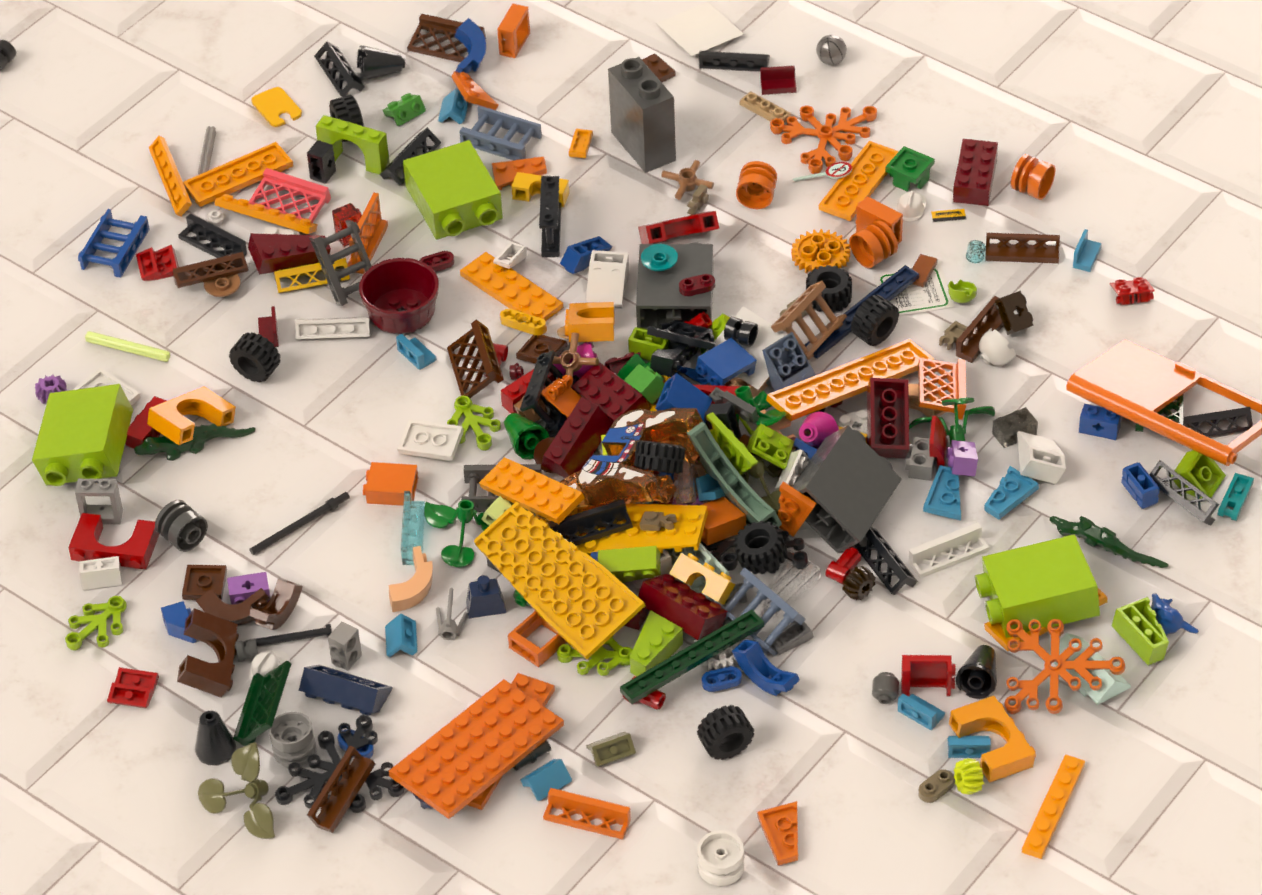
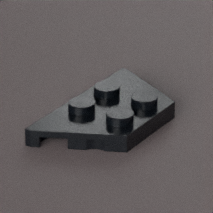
(685, 333)

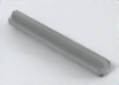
(207, 150)

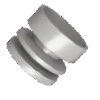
(292, 738)

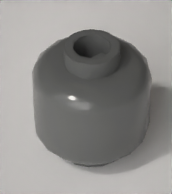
(885, 687)

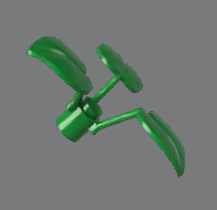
(760, 404)
(956, 431)
(441, 515)

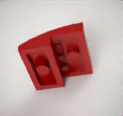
(157, 264)
(938, 441)
(133, 687)

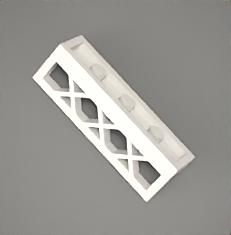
(332, 327)
(944, 547)

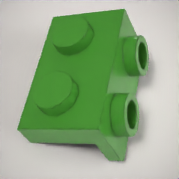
(405, 109)

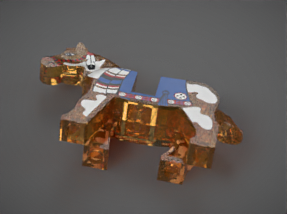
(615, 476)

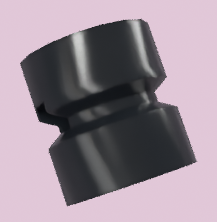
(7, 53)
(741, 331)

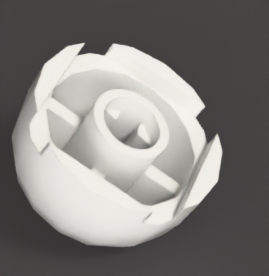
(995, 348)

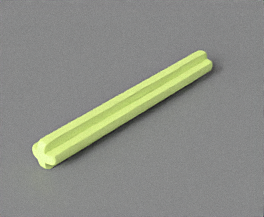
(127, 346)

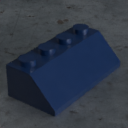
(344, 689)

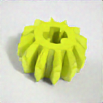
(968, 776)

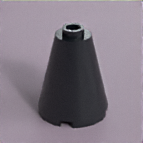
(378, 62)
(978, 673)
(213, 740)

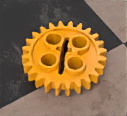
(820, 250)

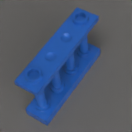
(124, 253)

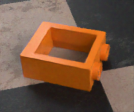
(514, 29)
(528, 650)

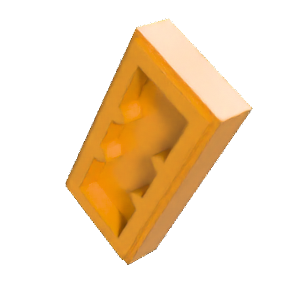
(580, 143)

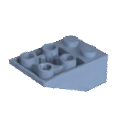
(786, 362)

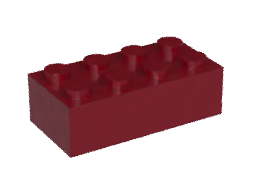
(975, 172)
(609, 392)
(888, 417)
(682, 606)

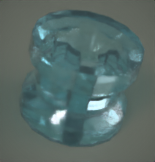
(975, 251)

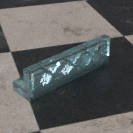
(412, 528)

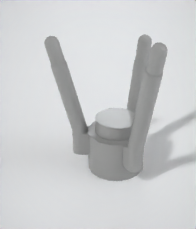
(448, 629)

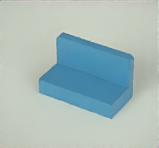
(453, 106)
(1086, 253)
(415, 351)
(708, 488)
(401, 635)
(920, 710)
(968, 746)
(545, 777)

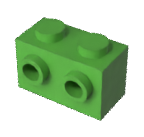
(646, 382)

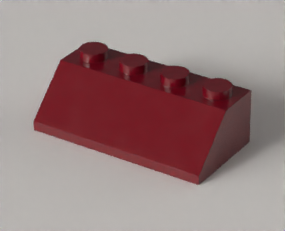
(577, 439)

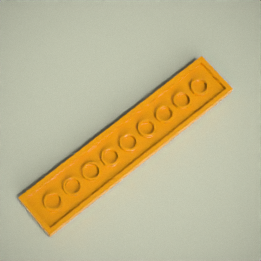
(847, 380)

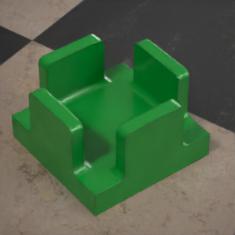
(909, 167)

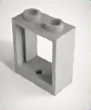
(106, 487)

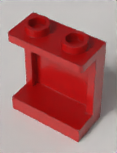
(927, 672)

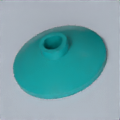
(659, 257)

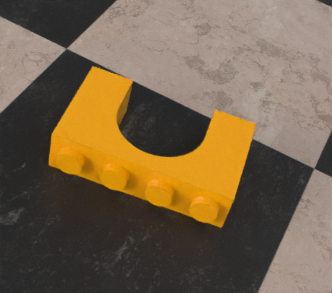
(591, 321)
(203, 402)
(990, 716)

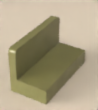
(611, 748)

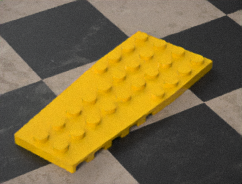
(686, 530)
(558, 580)

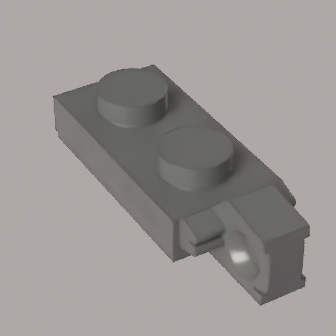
(742, 408)

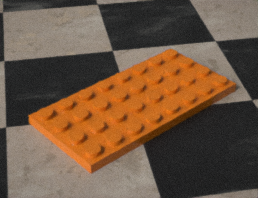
(476, 748)

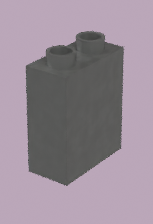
(642, 114)
(658, 291)
(848, 488)

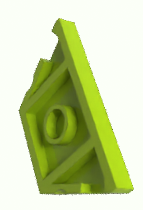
(731, 446)

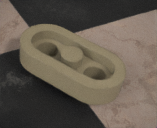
(937, 784)

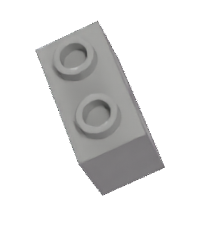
(920, 463)
(344, 646)

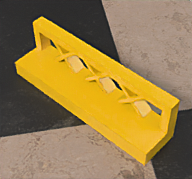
(302, 270)

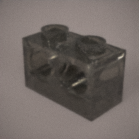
(1006, 427)

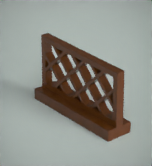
(435, 26)
(485, 353)

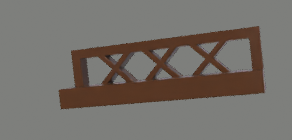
(1022, 250)
(208, 269)
(968, 343)
(342, 792)

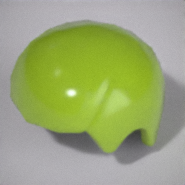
(962, 291)

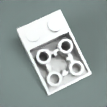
(607, 277)
(1040, 458)
(796, 464)

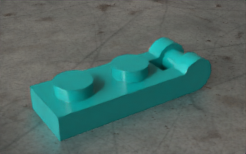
(1235, 496)

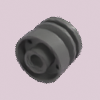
(181, 525)

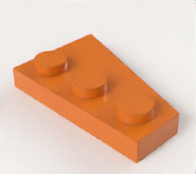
(793, 508)

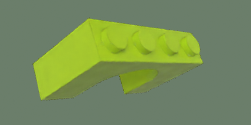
(370, 141)

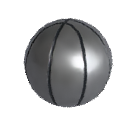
(831, 49)

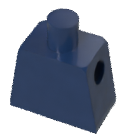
(484, 598)

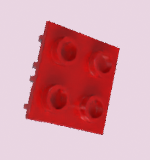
(1127, 289)

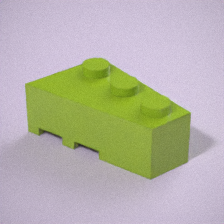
(632, 563)
(1141, 630)
(656, 643)

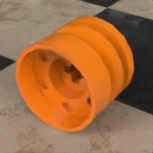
(1033, 176)
(756, 185)
(873, 244)

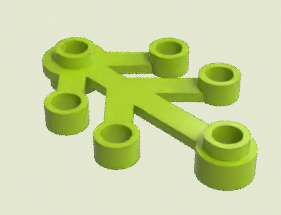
(464, 406)
(114, 607)
(620, 656)

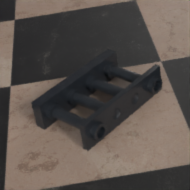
(550, 216)
(539, 378)

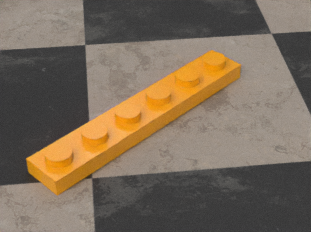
(170, 176)
(270, 215)
(1053, 806)

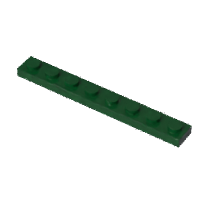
(691, 656)

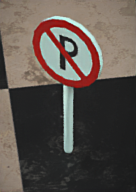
(834, 171)

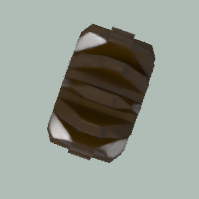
(859, 583)

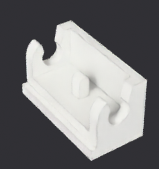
(100, 573)

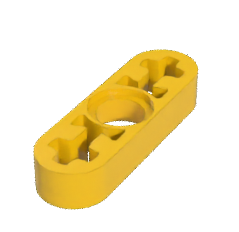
(533, 324)

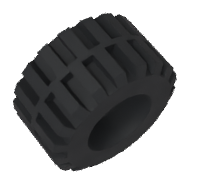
(346, 109)
(838, 287)
(875, 320)
(254, 357)
(659, 457)
(759, 559)
(725, 732)

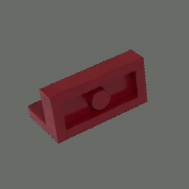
(777, 80)
(268, 327)

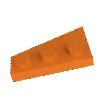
(472, 91)
(505, 172)
(781, 831)

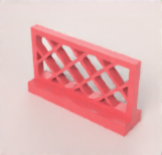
(295, 186)

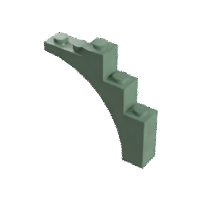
(730, 481)

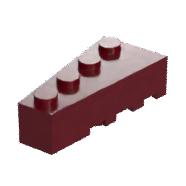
(281, 251)

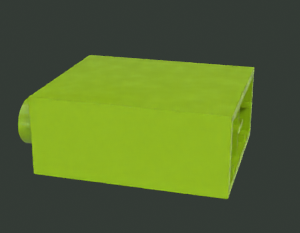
(453, 190)
(82, 434)
(1038, 584)

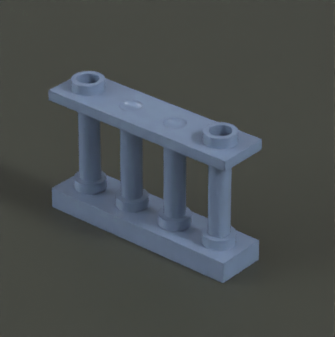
(496, 145)
(776, 605)

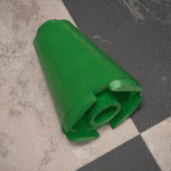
(524, 434)

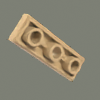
(763, 107)

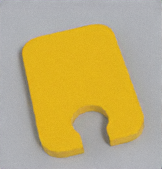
(273, 104)

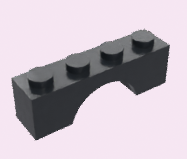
(671, 360)

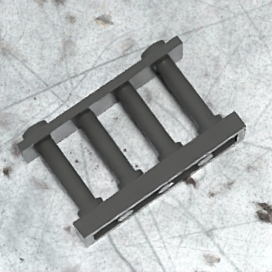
(327, 260)
(474, 474)

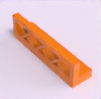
(589, 809)

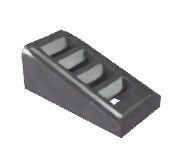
(801, 638)

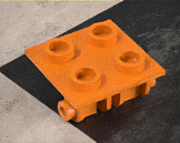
(562, 395)

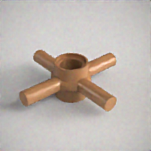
(687, 179)
(577, 362)

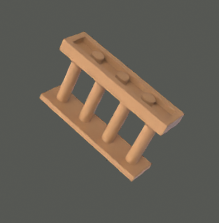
(794, 313)

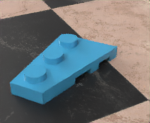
(1010, 493)
(944, 495)

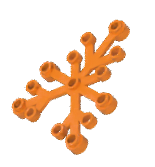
(825, 133)
(1080, 664)

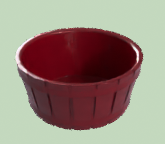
(397, 285)

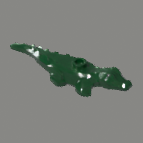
(201, 435)
(1103, 538)

